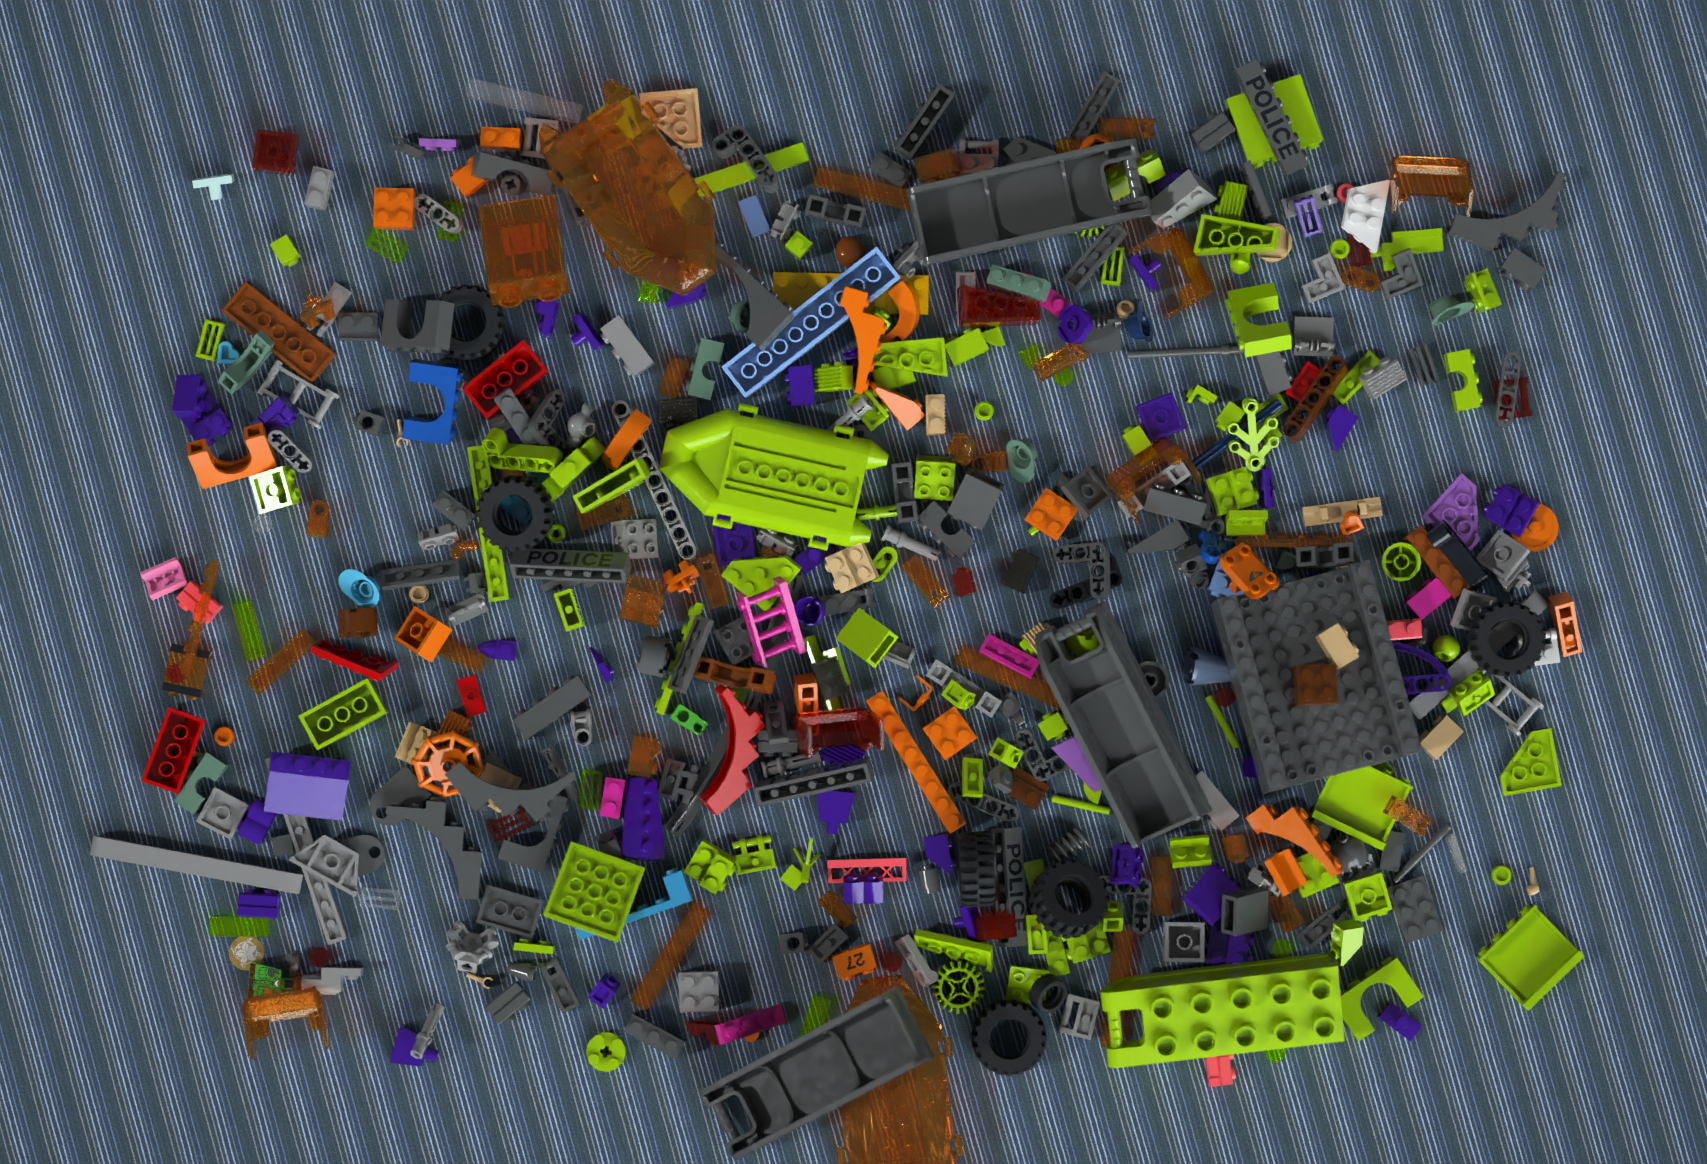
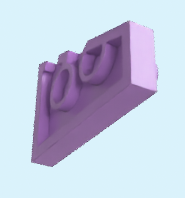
(1074, 757)

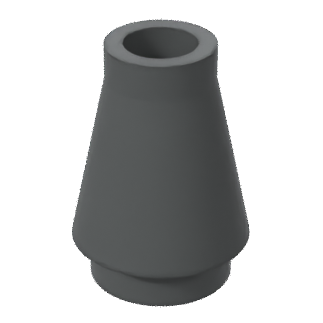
(524, 971)

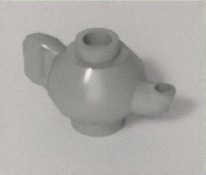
(580, 426)

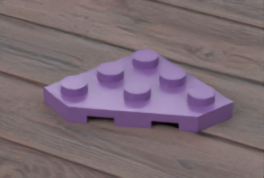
(1459, 509)

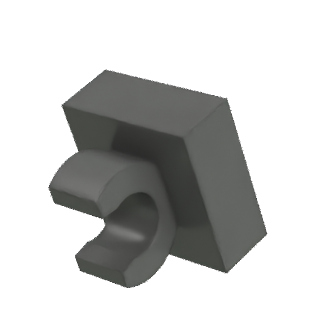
(477, 583)

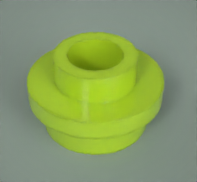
(560, 538)

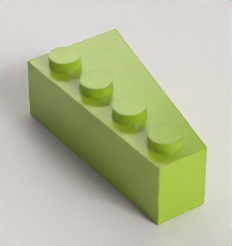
(1231, 236)

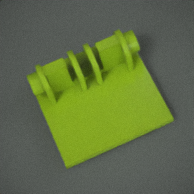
(1021, 981)

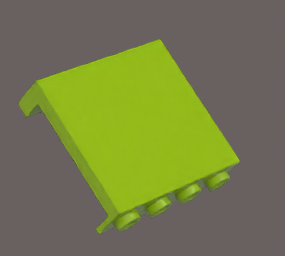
(1295, 105)
(1357, 801)
(1529, 956)

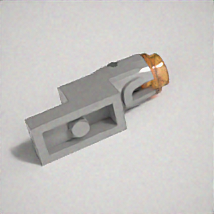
(330, 980)

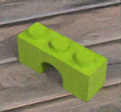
(1148, 166)
(1462, 363)

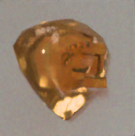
(962, 447)

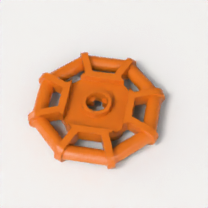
(440, 756)

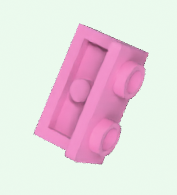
(164, 578)

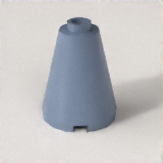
(1204, 668)

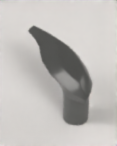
(1419, 641)
(293, 964)

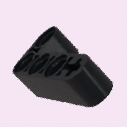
(1445, 539)
(1084, 586)

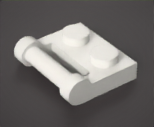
(1550, 653)

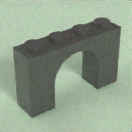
(433, 336)
(536, 855)

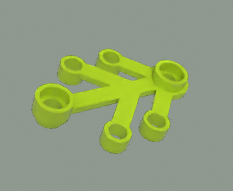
(1253, 437)

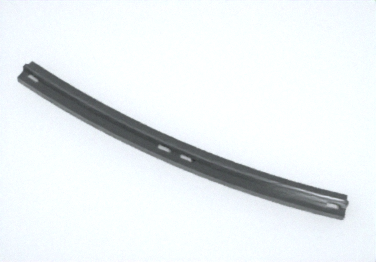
(712, 767)

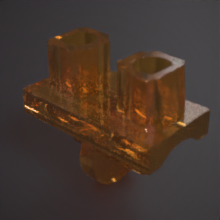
(309, 315)

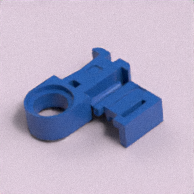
(1212, 546)

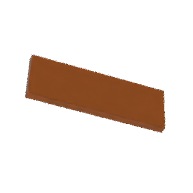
(292, 341)

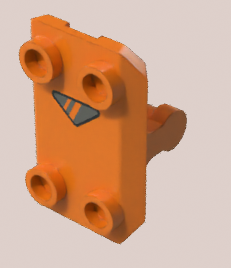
(1247, 572)

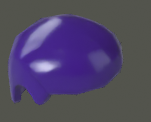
(809, 610)

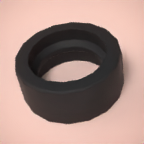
(1039, 989)

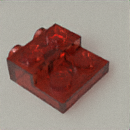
(697, 1028)

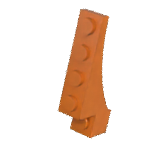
(867, 332)
(1296, 828)

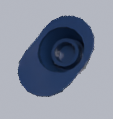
(1138, 324)

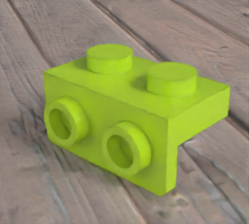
(873, 417)

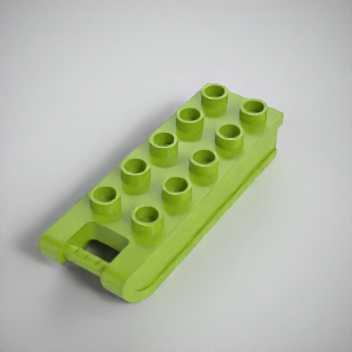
(1226, 1009)

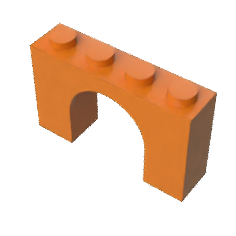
(214, 471)

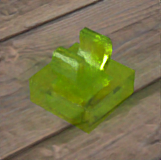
(648, 293)

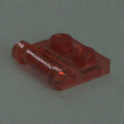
(1506, 399)

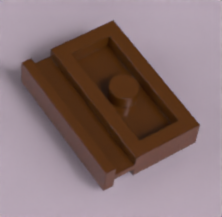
(1027, 788)

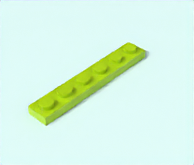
(663, 702)
(1056, 958)

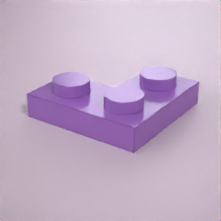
(445, 144)

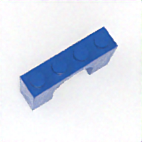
(446, 379)

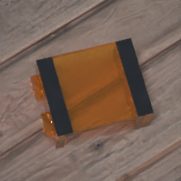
(192, 685)

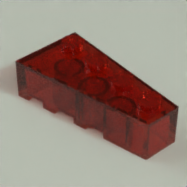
(994, 309)

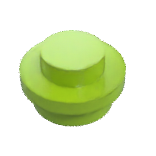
(984, 411)

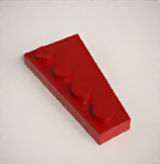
(372, 667)

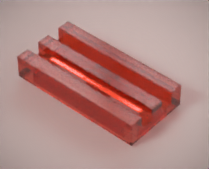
(1359, 247)
(493, 831)

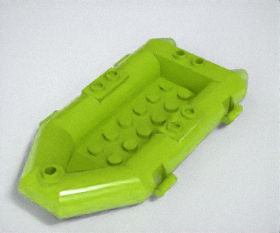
(773, 474)

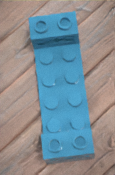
(678, 892)

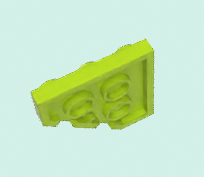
(757, 575)
(1532, 766)

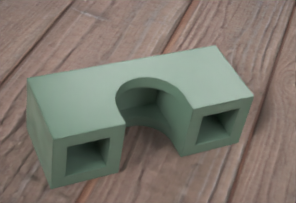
(1018, 282)
(707, 352)
(189, 795)

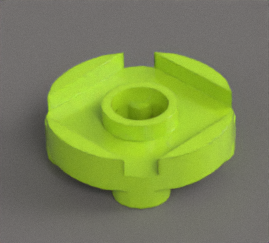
(615, 1045)

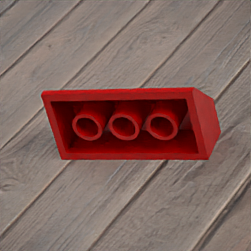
(515, 369)
(173, 750)

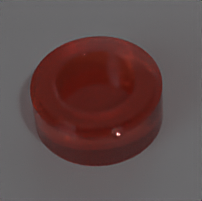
(173, 674)
(1224, 697)
(319, 957)
(892, 961)

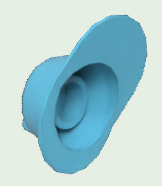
(360, 588)

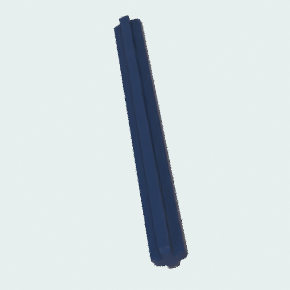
(1222, 444)

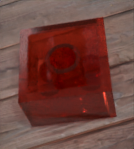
(275, 152)

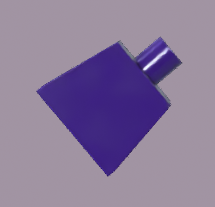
(834, 808)
(404, 1044)

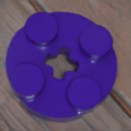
(1082, 324)

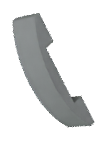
(1170, 477)
(983, 701)

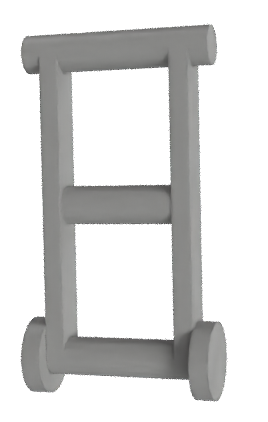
(297, 392)
(1533, 705)

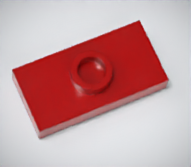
(471, 695)

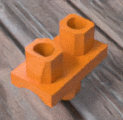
(683, 580)

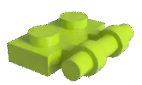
(756, 860)

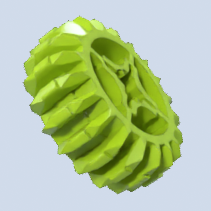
(968, 973)

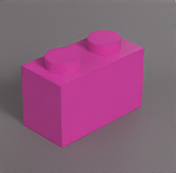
(1427, 598)
(613, 797)

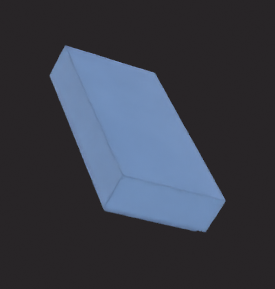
(754, 216)

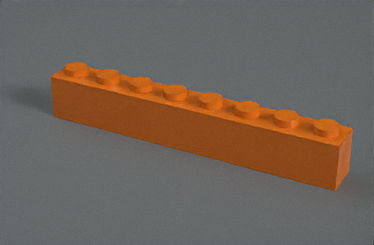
(916, 763)

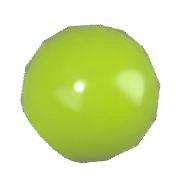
(1446, 648)

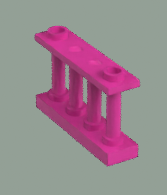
(790, 624)

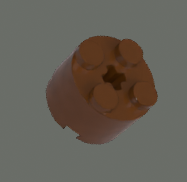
(357, 623)

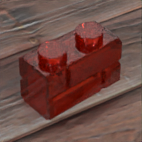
(963, 582)
(995, 927)

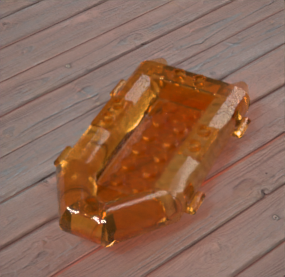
(635, 192)
(911, 1114)

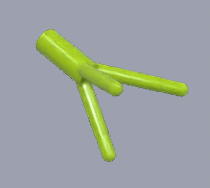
(806, 864)

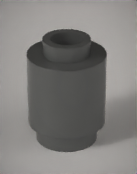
(929, 879)

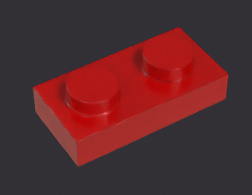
(1303, 381)

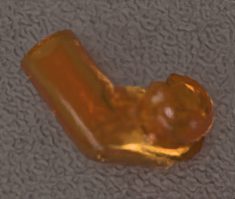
(462, 546)

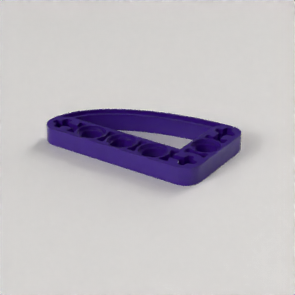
(1412, 680)

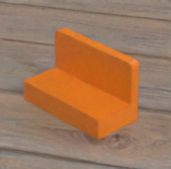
(1286, 871)

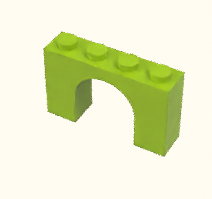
(1257, 338)
(1390, 973)

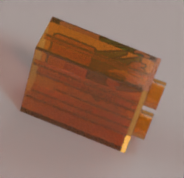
(524, 251)

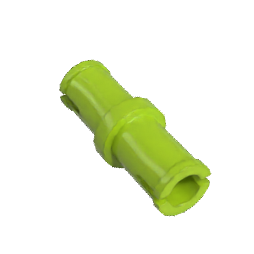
(876, 512)

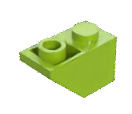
(1346, 940)

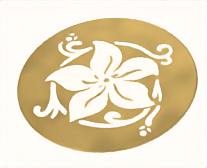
(245, 950)

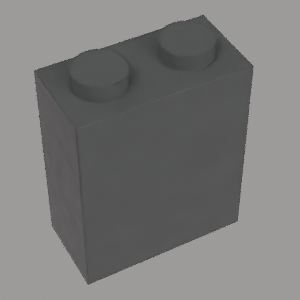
(975, 498)
(1244, 911)

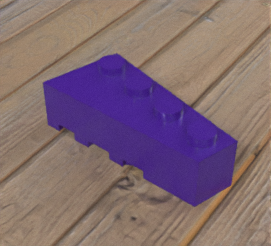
(642, 821)

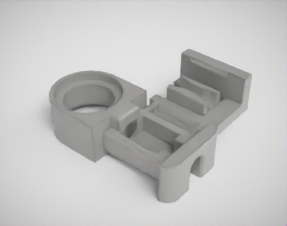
(1262, 880)

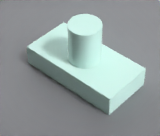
(214, 183)

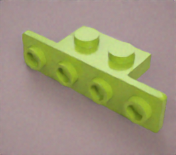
(815, 655)

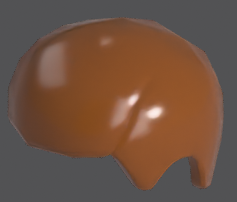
(849, 251)

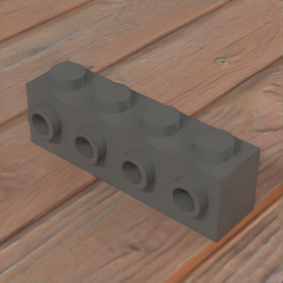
(924, 123)

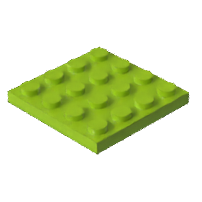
(594, 892)

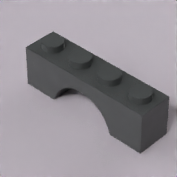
(488, 166)

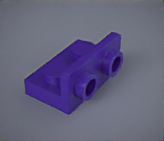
(1126, 865)

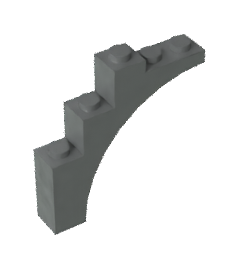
(1486, 232)
(534, 800)
(466, 862)

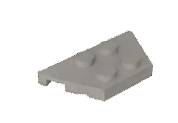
(331, 863)

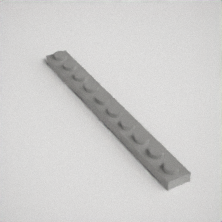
(318, 888)

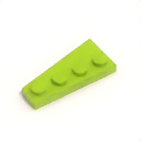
(914, 355)
(956, 948)

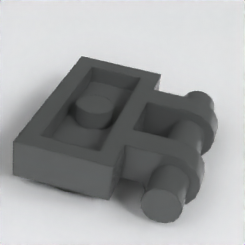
(672, 780)

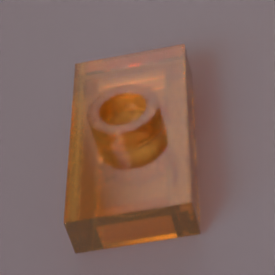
(837, 909)

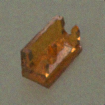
(1285, 912)

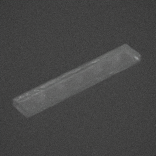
(524, 101)

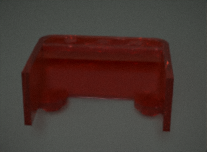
(838, 728)

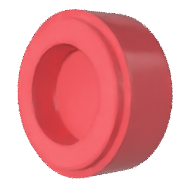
(1342, 192)

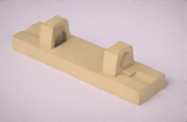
(1335, 511)

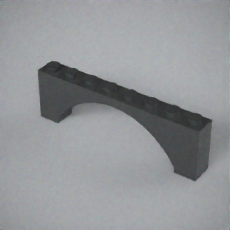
(767, 313)

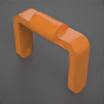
(923, 698)

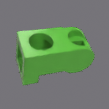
(688, 719)

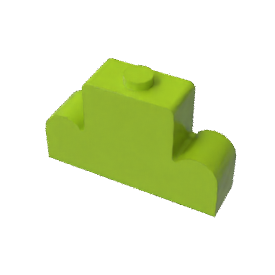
(573, 468)
(612, 485)

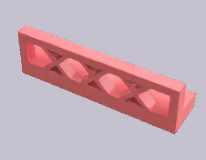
(868, 862)

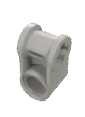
(582, 725)

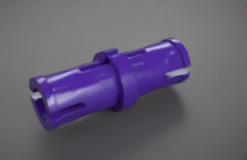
(1267, 488)

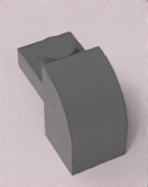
(609, 844)

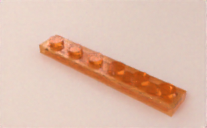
(862, 188)
(1284, 542)
(201, 610)
(1002, 674)
(670, 956)
(1119, 969)

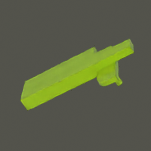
(1417, 240)

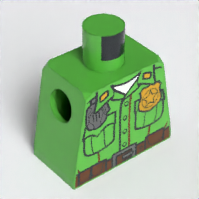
(267, 979)

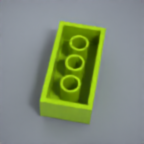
(343, 714)

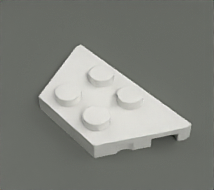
(1365, 213)

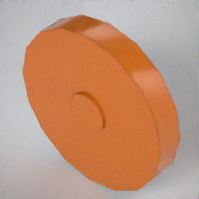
(1540, 531)

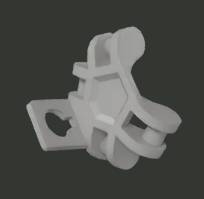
(471, 946)

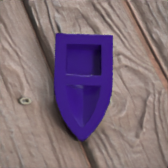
(499, 649)
(606, 670)

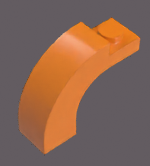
(909, 311)
(625, 440)

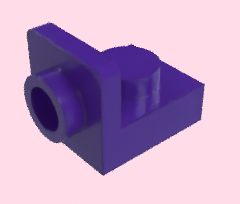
(604, 990)

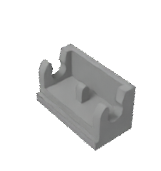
(900, 654)

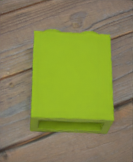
(866, 637)

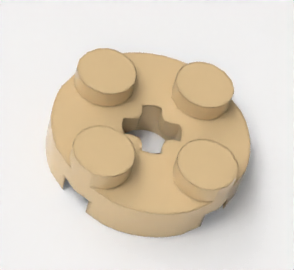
(1283, 249)

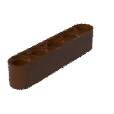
(1315, 389)

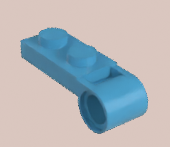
(518, 508)

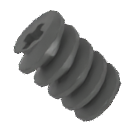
(1068, 845)

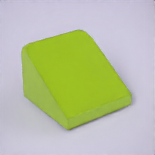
(1448, 704)
(792, 877)

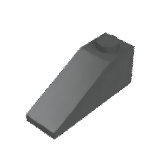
(1166, 539)

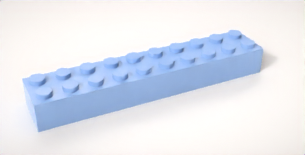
(811, 324)

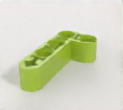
(518, 456)

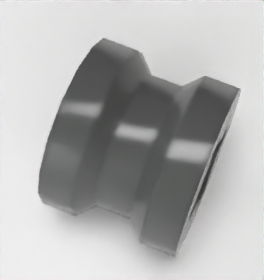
(514, 187)

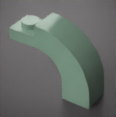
(248, 363)

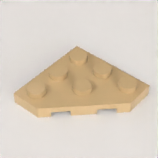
(678, 115)

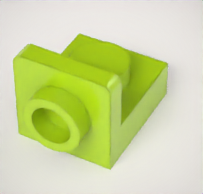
(1204, 395)
(958, 695)

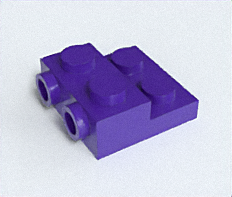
(548, 311)
(211, 424)
(1510, 510)
(1226, 948)

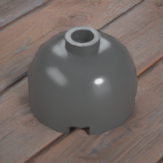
(1349, 851)

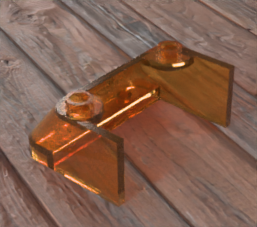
(1431, 178)
(1199, 283)
(1122, 479)
(283, 1006)

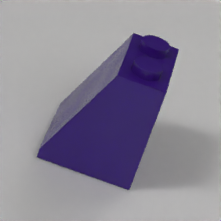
(1206, 893)

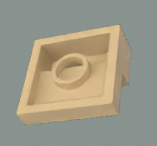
(851, 567)

